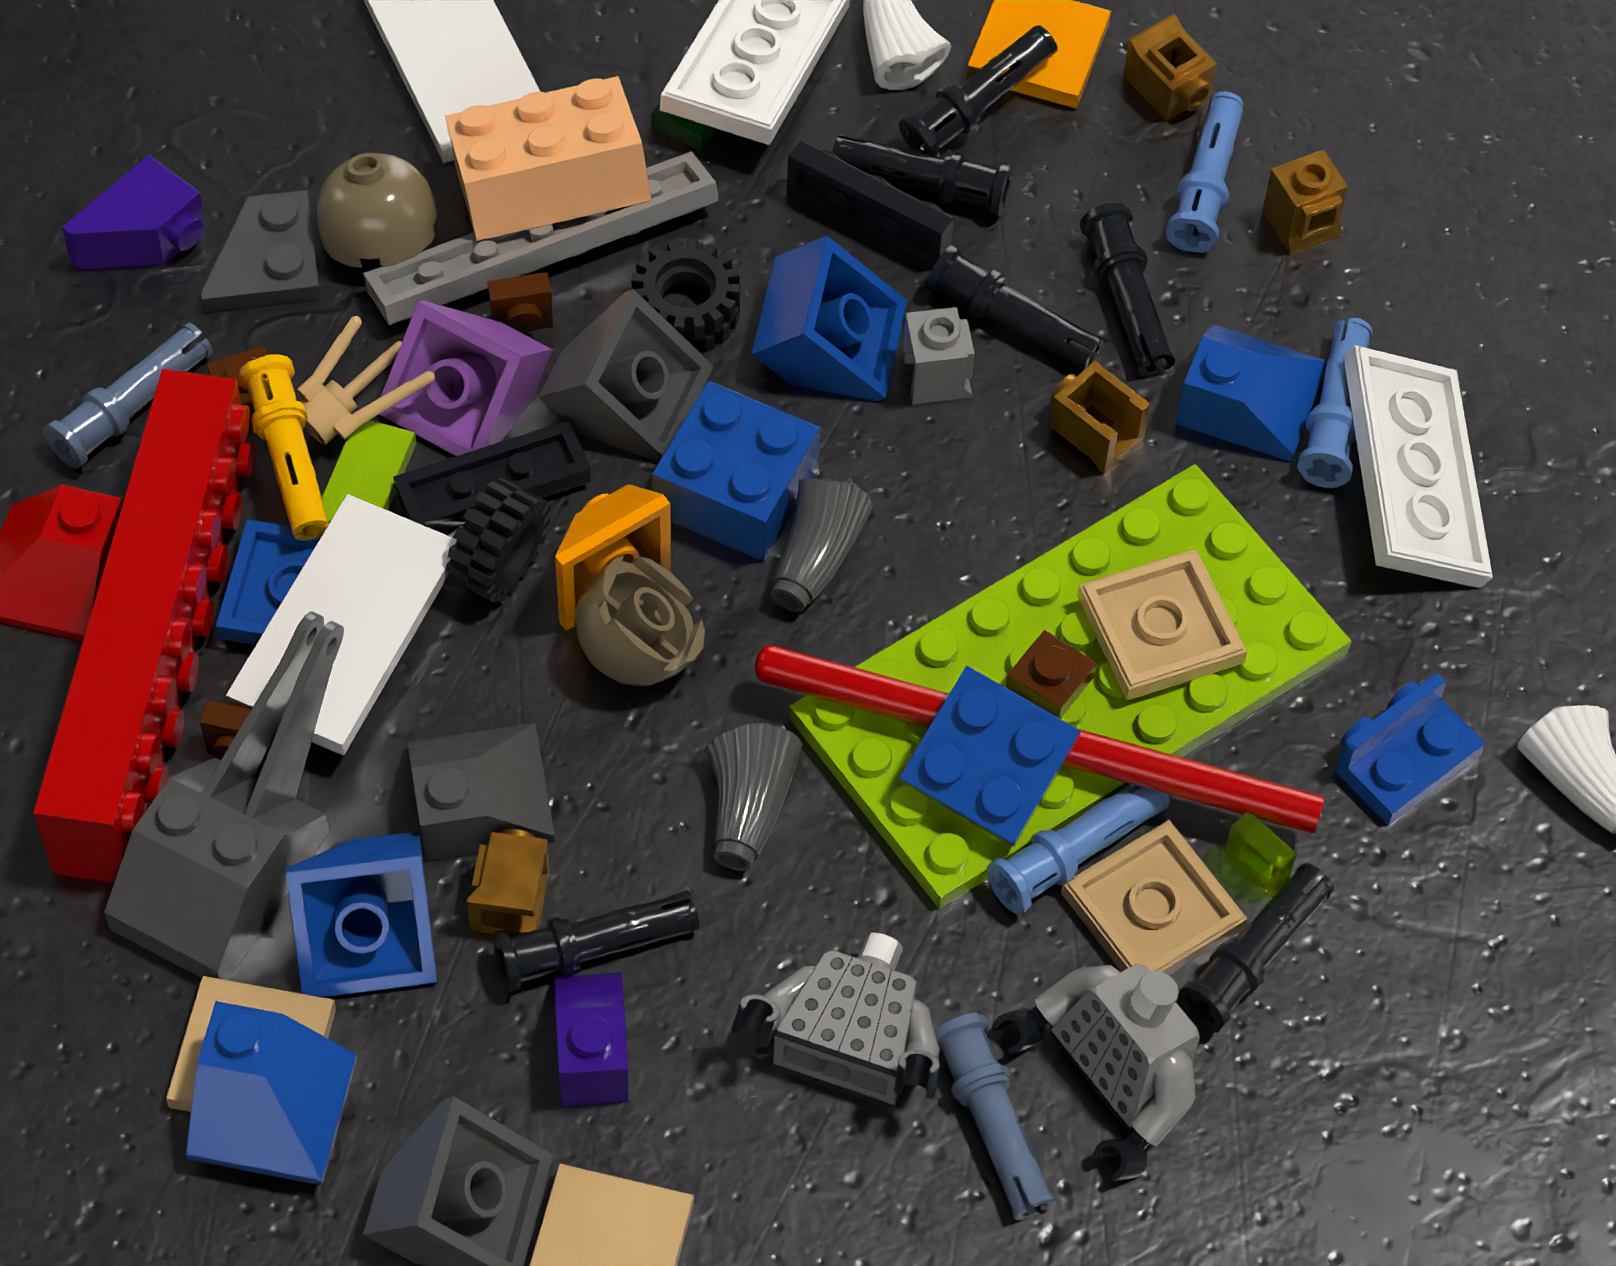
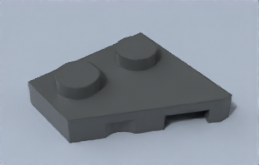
(266, 256)

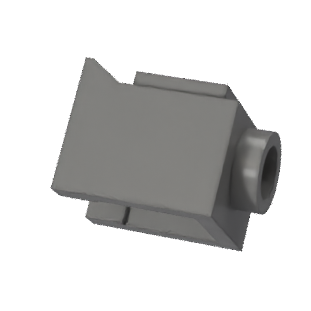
(941, 355)

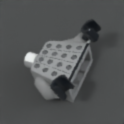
(850, 1022)
(1128, 1046)

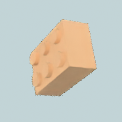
(548, 157)

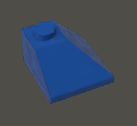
(1250, 392)
(362, 917)
(267, 1095)

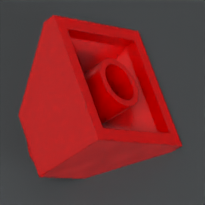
(55, 559)

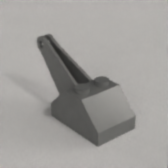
(216, 840)

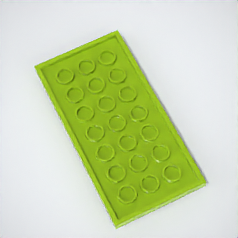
(1273, 613)

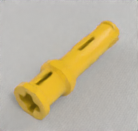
(280, 422)

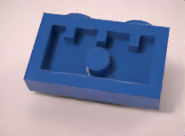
(1407, 750)

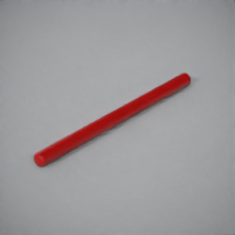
(1090, 753)

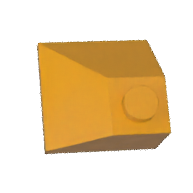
(608, 527)

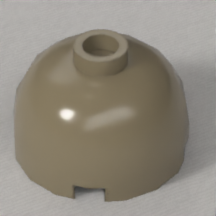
(375, 210)
(637, 623)

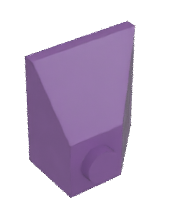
(480, 380)

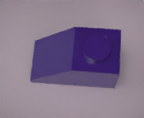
(137, 221)
(591, 1039)

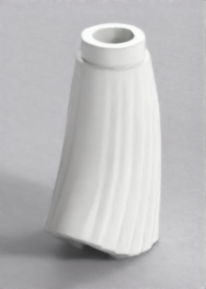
(901, 44)
(1577, 757)

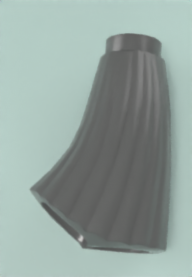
(821, 536)
(753, 779)

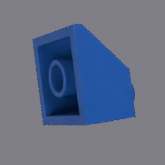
(829, 323)

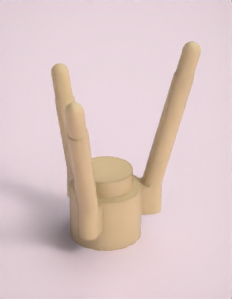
(331, 406)

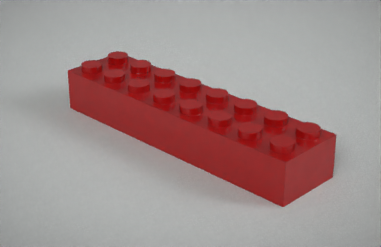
(146, 624)

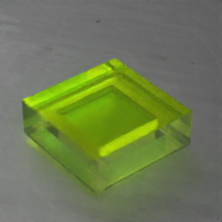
(1260, 853)

